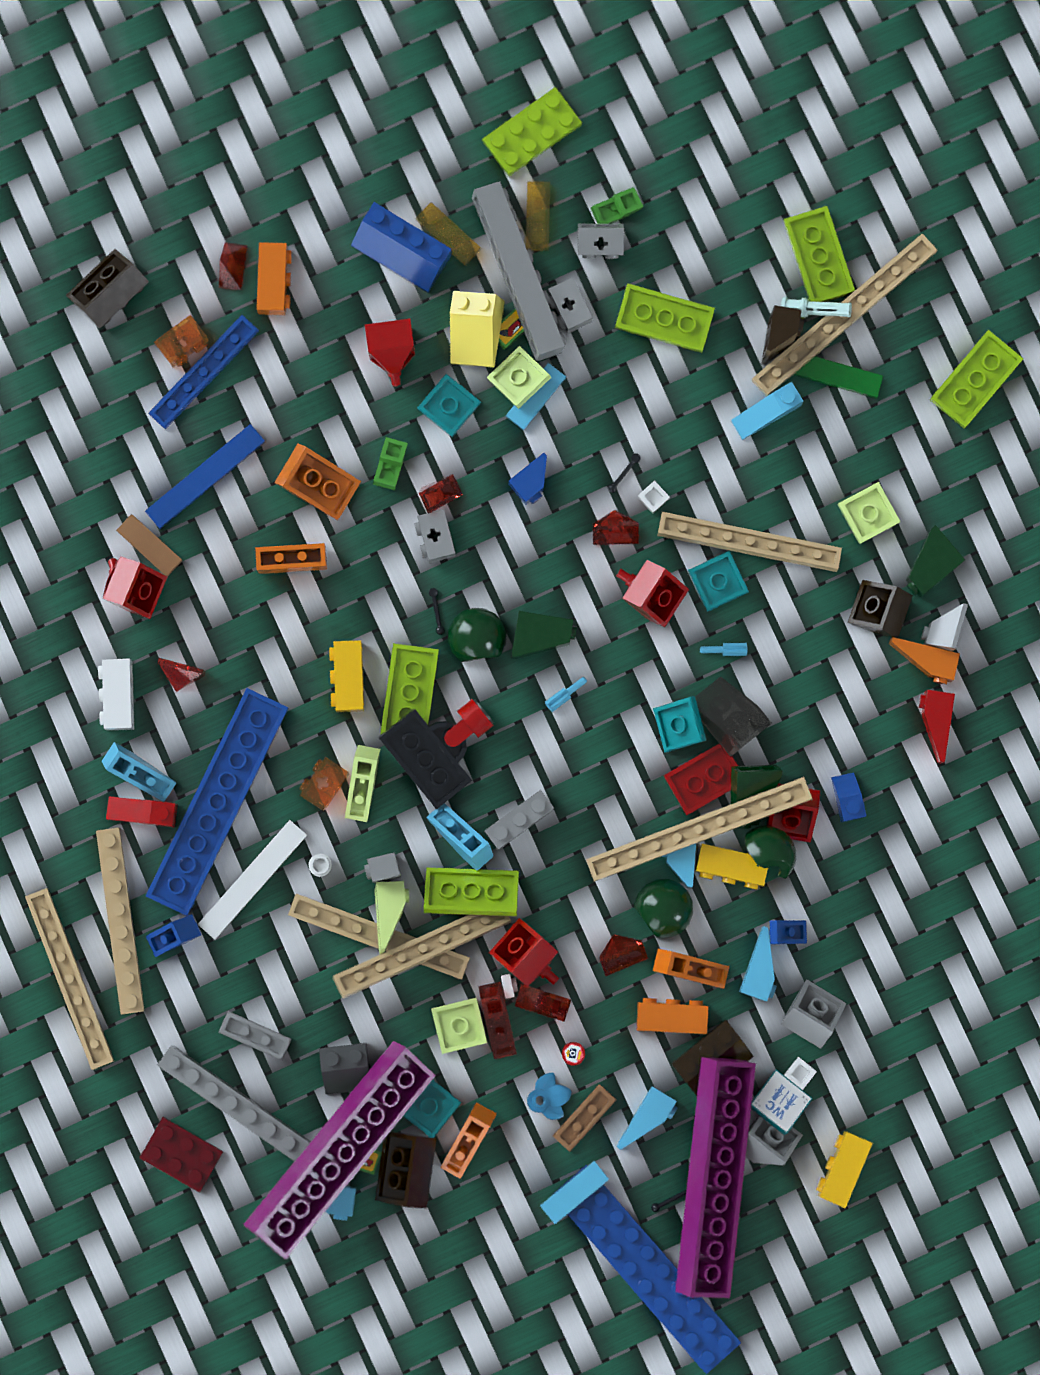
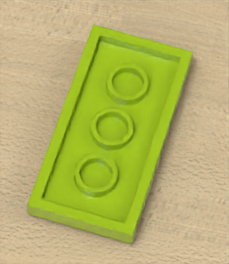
(532, 131)
(819, 255)
(664, 318)
(976, 379)
(409, 683)
(471, 891)

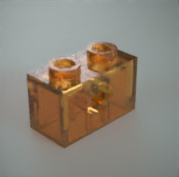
(188, 331)
(322, 797)

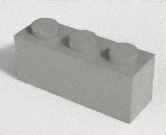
(519, 820)

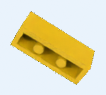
(347, 676)
(730, 866)
(843, 1169)

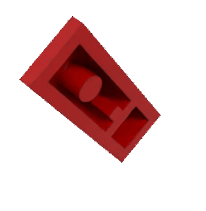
(937, 716)
(142, 811)

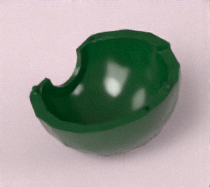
(476, 635)
(771, 848)
(665, 907)

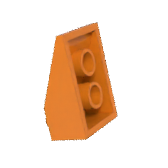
(317, 481)

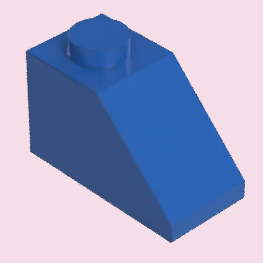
(530, 481)
(848, 797)
(173, 935)

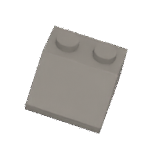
(813, 1014)

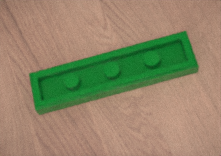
(841, 376)

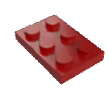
(701, 779)

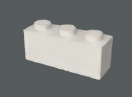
(116, 694)

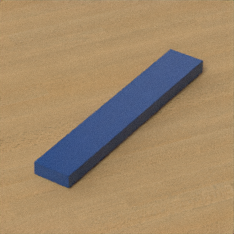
(203, 372)
(205, 476)

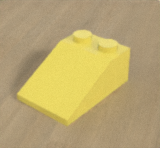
(475, 328)

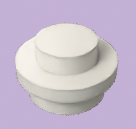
(320, 865)

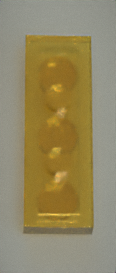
(538, 216)
(448, 233)

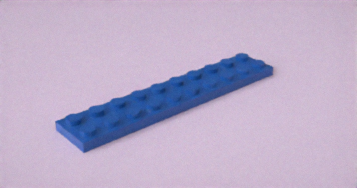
(217, 802)
(653, 1277)

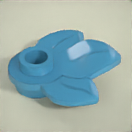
(552, 1095)

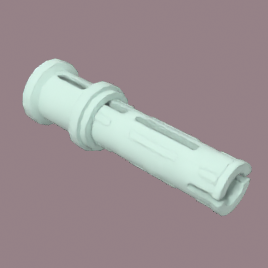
(818, 308)

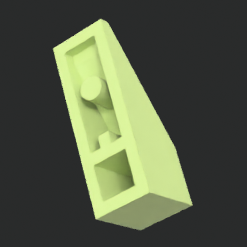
(362, 783)
(390, 904)

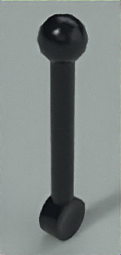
(634, 459)
(433, 593)
(656, 1206)

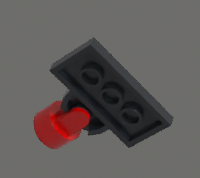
(433, 751)

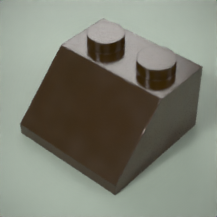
(880, 608)

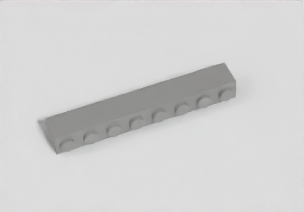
(518, 271)
(233, 1103)

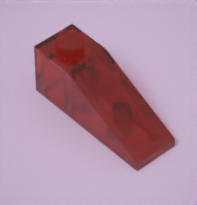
(497, 1020)

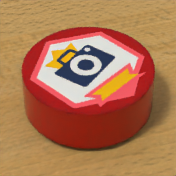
(573, 1053)

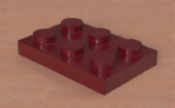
(181, 1154)

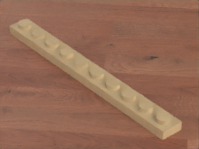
(832, 326)
(699, 829)

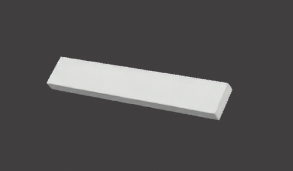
(252, 879)

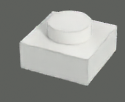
(653, 497)
(509, 986)
(800, 1073)

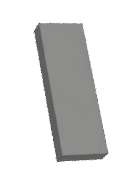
(255, 1035)

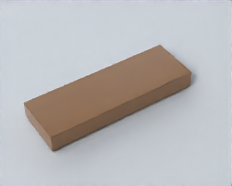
(149, 545)
(584, 1117)

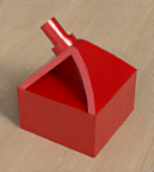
(390, 346)
(133, 586)
(653, 592)
(525, 954)

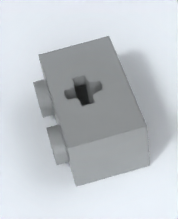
(612, 235)
(569, 292)
(436, 522)
(382, 868)

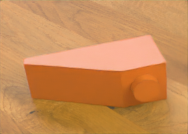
(930, 660)
(690, 968)
(468, 1140)

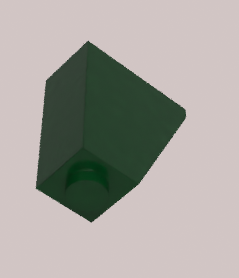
(933, 562)
(541, 633)
(753, 780)

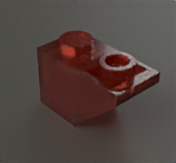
(543, 1002)

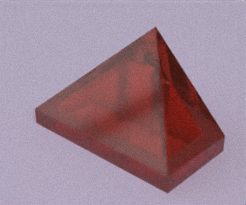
(232, 266)
(439, 493)
(615, 529)
(180, 674)
(621, 953)

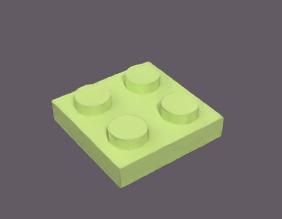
(519, 377)
(869, 513)
(459, 1025)

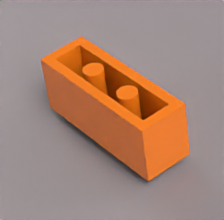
(273, 278)
(291, 558)
(672, 1016)

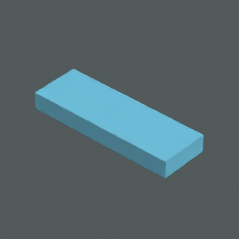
(530, 409)
(574, 1192)

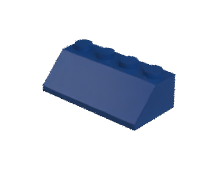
(401, 247)

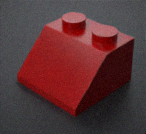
(798, 820)

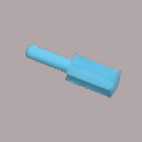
(727, 649)
(563, 695)

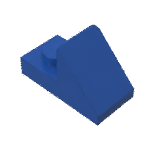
(788, 932)

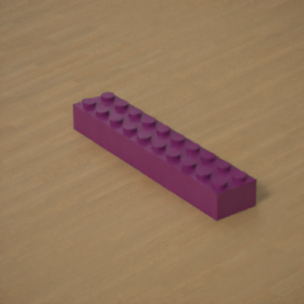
(339, 1150)
(715, 1177)

